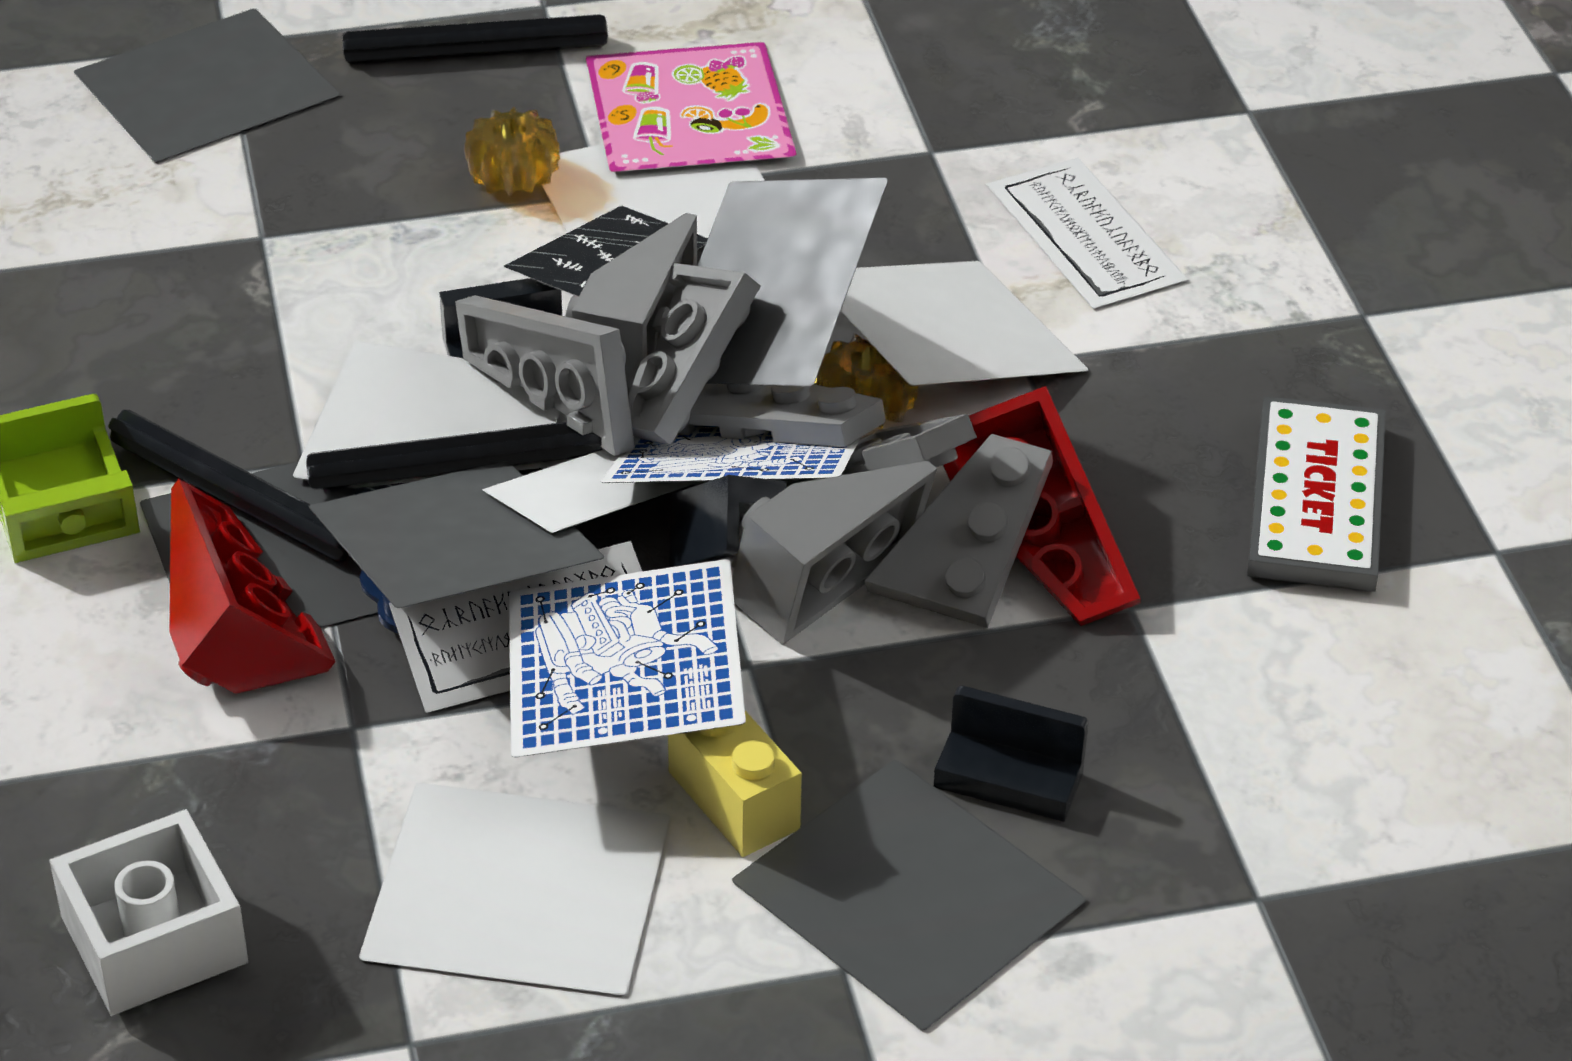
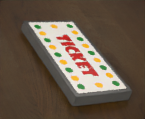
(1318, 494)

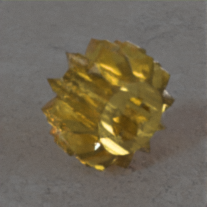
(512, 151)
(868, 374)

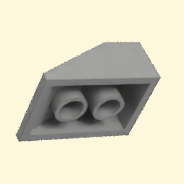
(634, 286)
(822, 542)

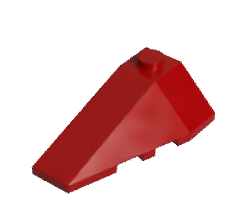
(1067, 536)
(229, 607)

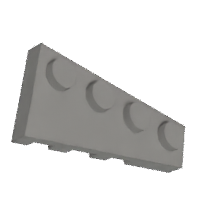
(556, 361)
(790, 412)

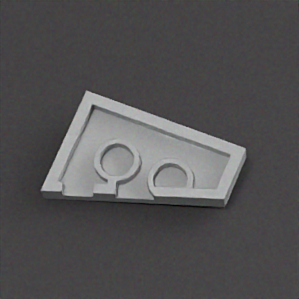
(692, 338)
(909, 444)
(969, 535)

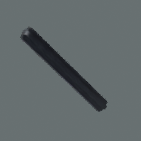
(474, 38)
(447, 455)
(224, 481)

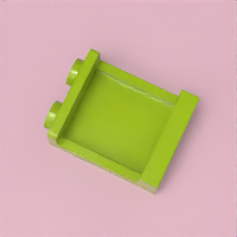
(61, 480)

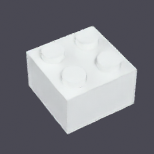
(149, 911)

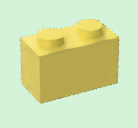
(739, 783)

